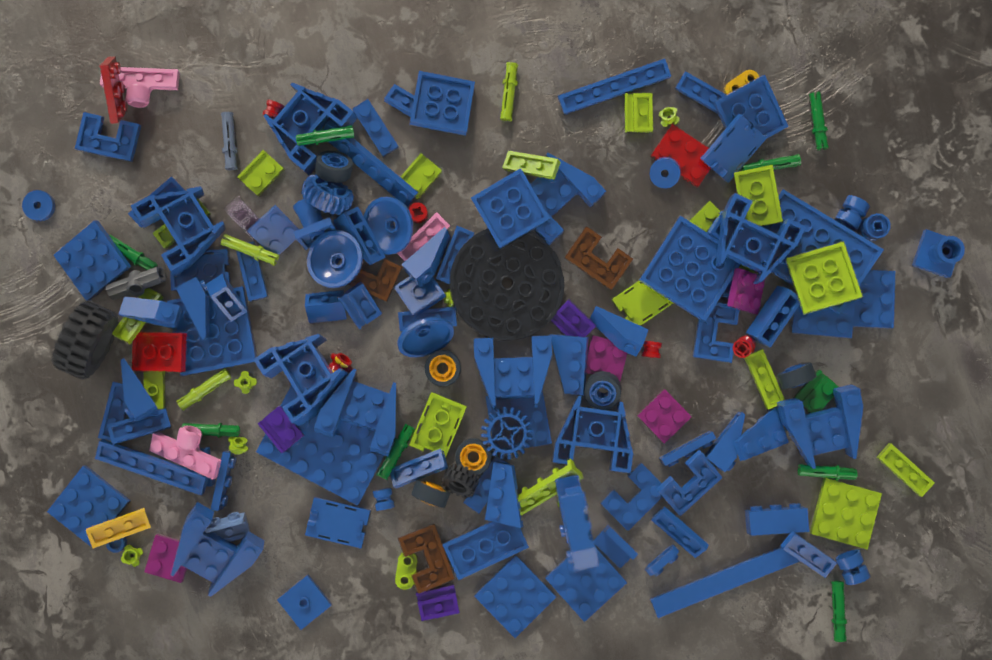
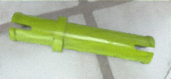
(509, 91)
(258, 253)
(196, 394)

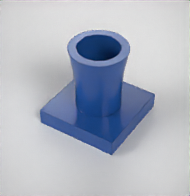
(312, 223)
(938, 253)

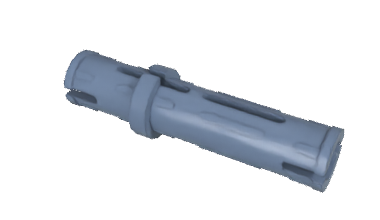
(230, 162)

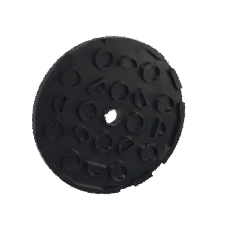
(499, 310)

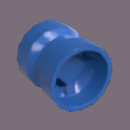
(383, 494)

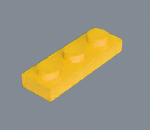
(118, 528)

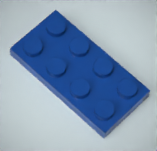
(483, 547)

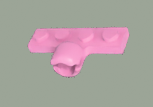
(142, 81)
(186, 451)

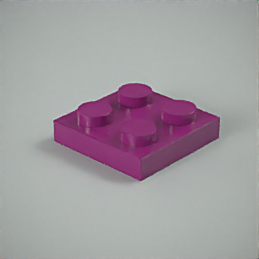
(745, 294)
(605, 357)
(664, 416)
(162, 559)

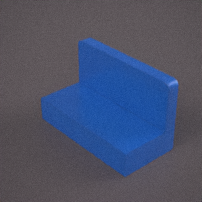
(324, 307)
(615, 546)

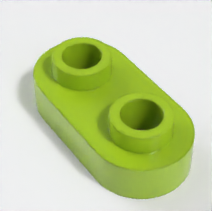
(406, 570)

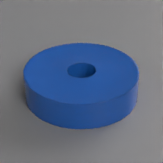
(671, 166)
(30, 203)

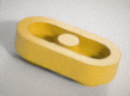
(740, 80)

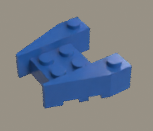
(303, 115)
(558, 192)
(185, 223)
(753, 244)
(307, 374)
(513, 376)
(363, 408)
(825, 429)
(598, 431)
(576, 523)
(211, 554)

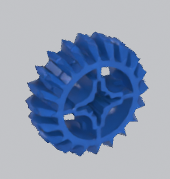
(327, 195)
(513, 448)

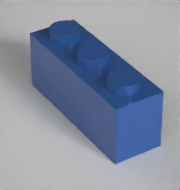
(773, 316)
(777, 519)

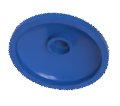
(381, 217)
(324, 258)
(425, 337)

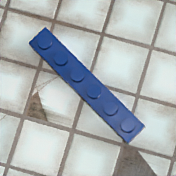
(614, 86)
(374, 167)
(151, 467)

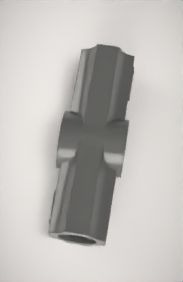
(136, 283)

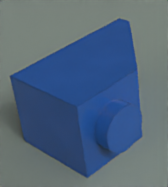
(226, 297)

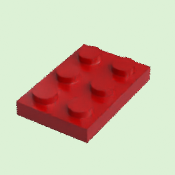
(113, 89)
(686, 152)
(159, 352)

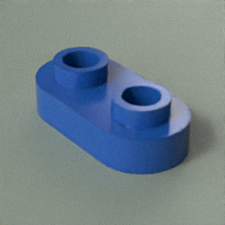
(667, 556)

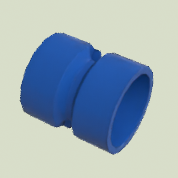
(853, 211)
(874, 227)
(853, 569)

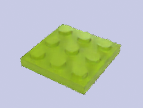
(823, 278)
(845, 513)

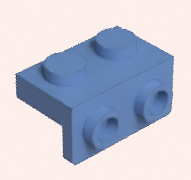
(231, 527)

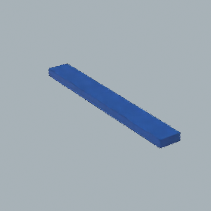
(722, 581)

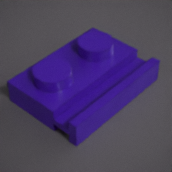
(572, 320)
(280, 429)
(438, 602)

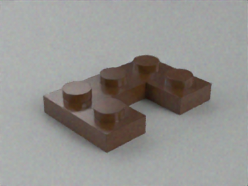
(603, 272)
(382, 284)
(438, 565)

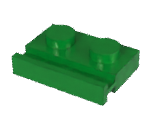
(816, 393)

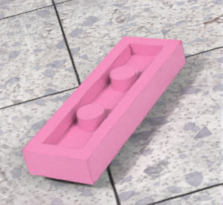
(423, 235)

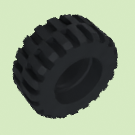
(84, 340)

